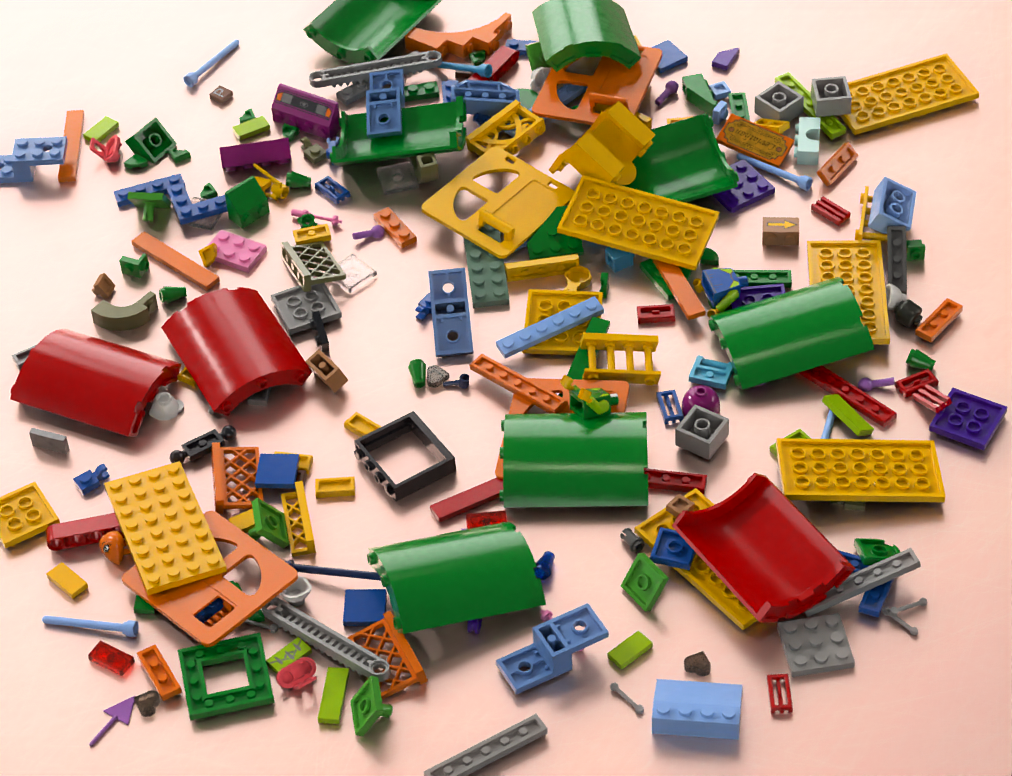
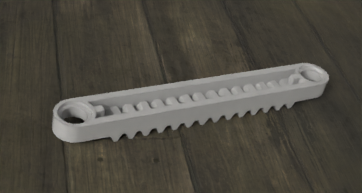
(361, 71)
(326, 639)

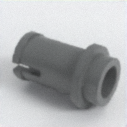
(635, 544)

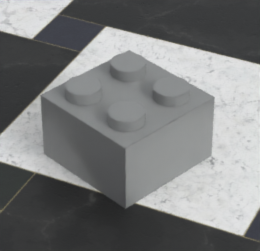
(831, 96)
(779, 103)
(702, 432)

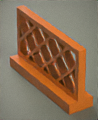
(220, 481)
(404, 652)

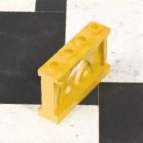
(524, 133)

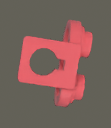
(110, 151)
(297, 674)

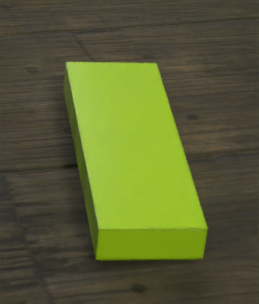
(847, 415)
(333, 695)

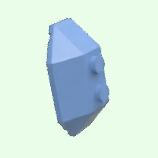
(484, 96)

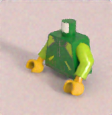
(589, 402)

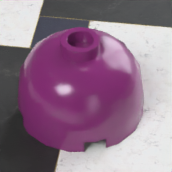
(701, 396)

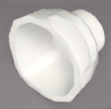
(538, 78)
(893, 296)
(165, 407)
(297, 592)

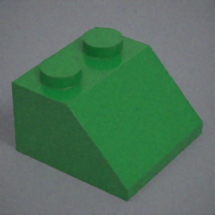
(151, 141)
(246, 202)

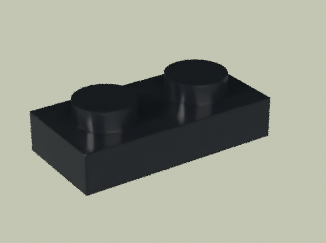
(317, 325)

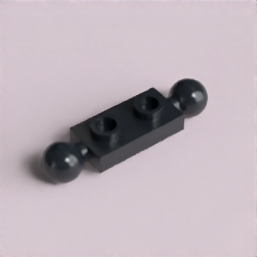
(202, 445)

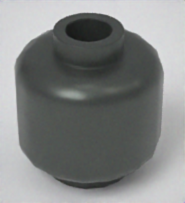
(908, 313)

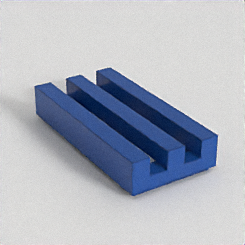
(330, 192)
(679, 416)

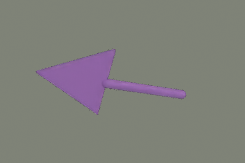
(120, 711)

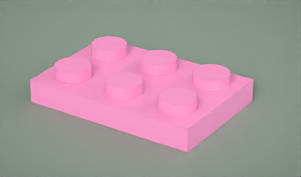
(237, 251)

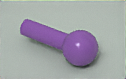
(670, 88)
(377, 232)
(867, 384)

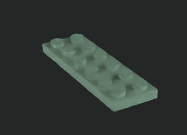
(486, 273)

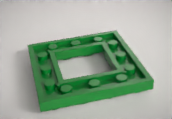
(206, 705)

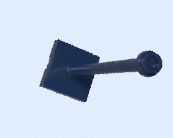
(334, 571)

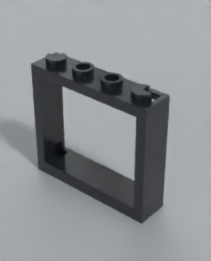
(393, 430)

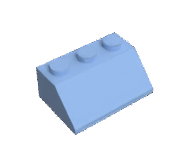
(891, 206)

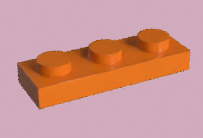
(837, 164)
(395, 227)
(939, 320)
(159, 672)

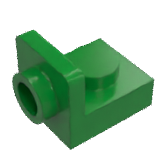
(915, 250)

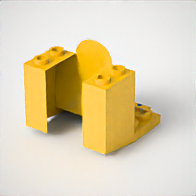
(608, 147)

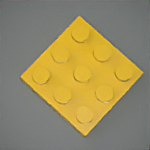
(24, 514)

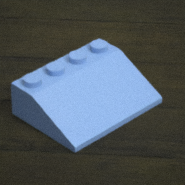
(697, 709)

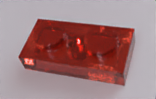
(485, 518)
(111, 658)

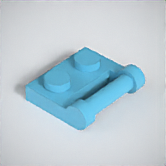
(711, 373)

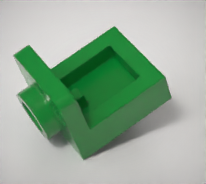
(133, 266)

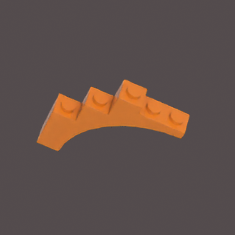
(460, 42)

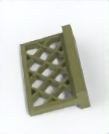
(299, 267)

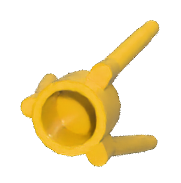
(278, 189)

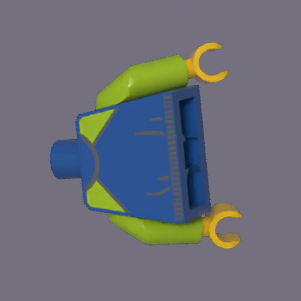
(721, 287)

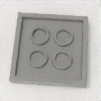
(296, 306)
(815, 645)

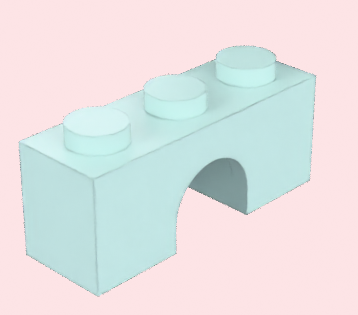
(807, 140)

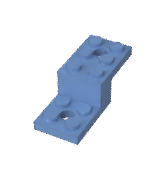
(385, 103)
(31, 153)
(450, 312)
(552, 648)

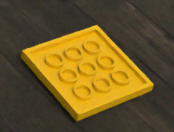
(546, 303)

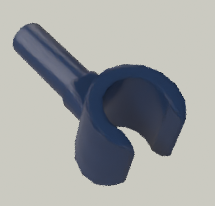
(463, 382)

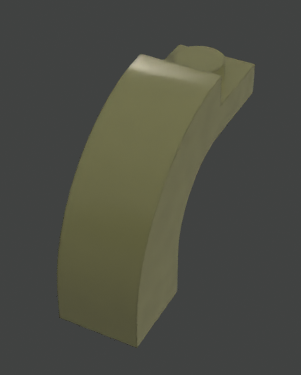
(425, 167)
(125, 317)

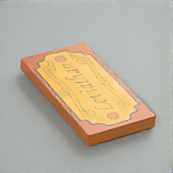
(755, 141)

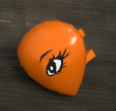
(113, 546)

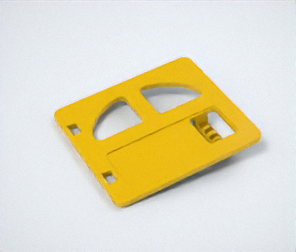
(514, 211)

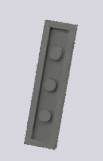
(897, 257)

